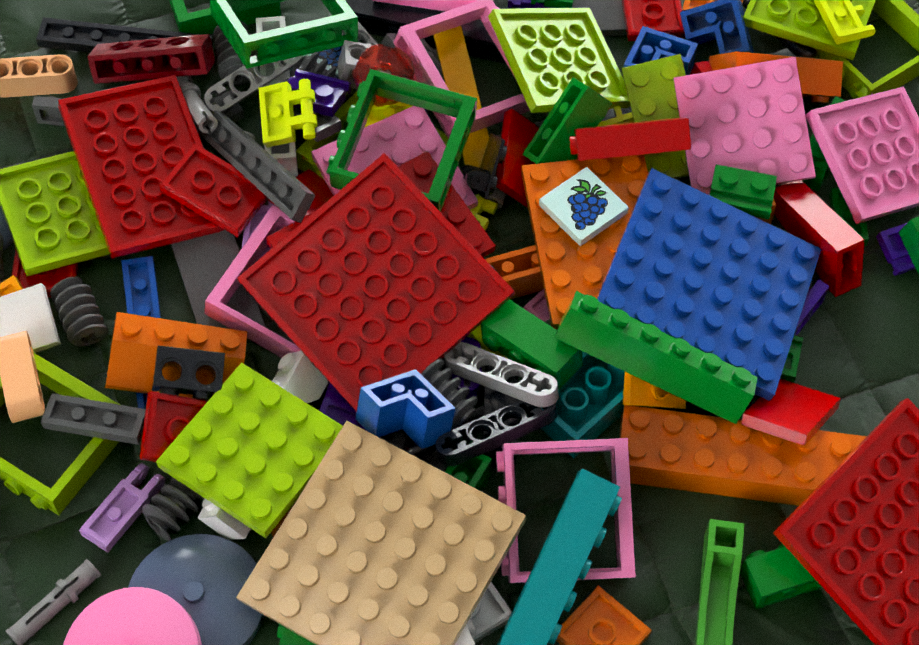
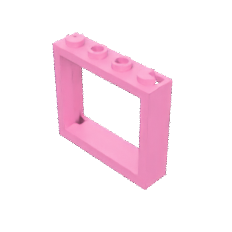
(426, 72)
(217, 301)
(622, 517)

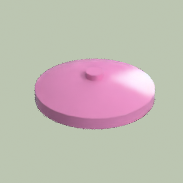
(134, 618)

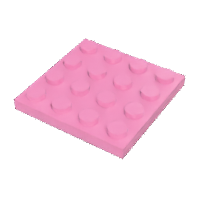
(746, 121)
(401, 139)
(871, 151)

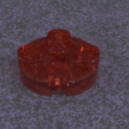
(386, 58)

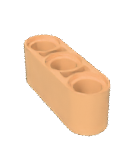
(37, 75)
(20, 378)

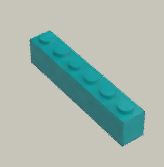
(562, 561)

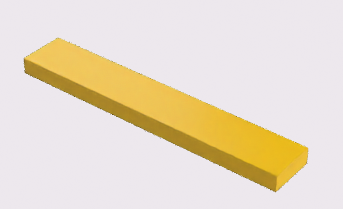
(460, 79)

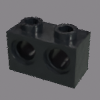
(188, 363)

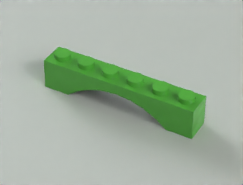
(719, 582)

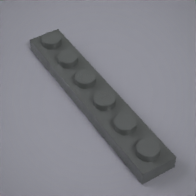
(260, 168)

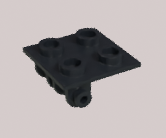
(484, 179)

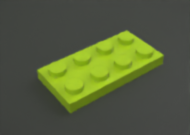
(654, 98)

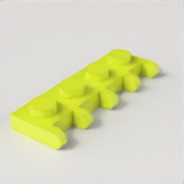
(843, 20)

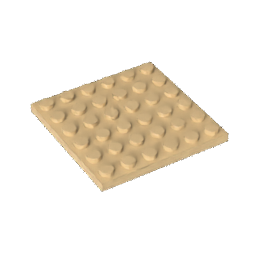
(381, 550)

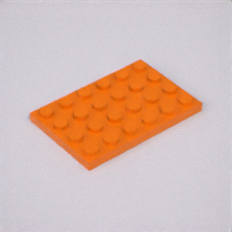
(562, 261)

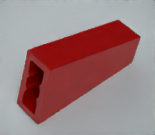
(631, 139)
(815, 222)

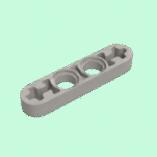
(256, 81)
(504, 368)

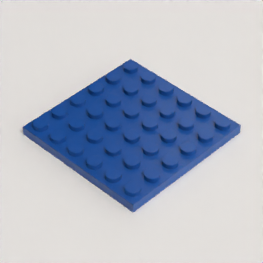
(711, 277)

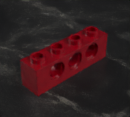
(151, 58)

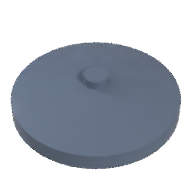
(204, 578)

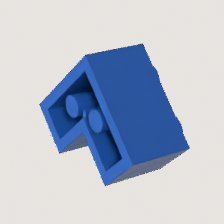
(718, 21)
(655, 45)
(405, 404)

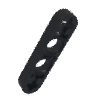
(495, 426)

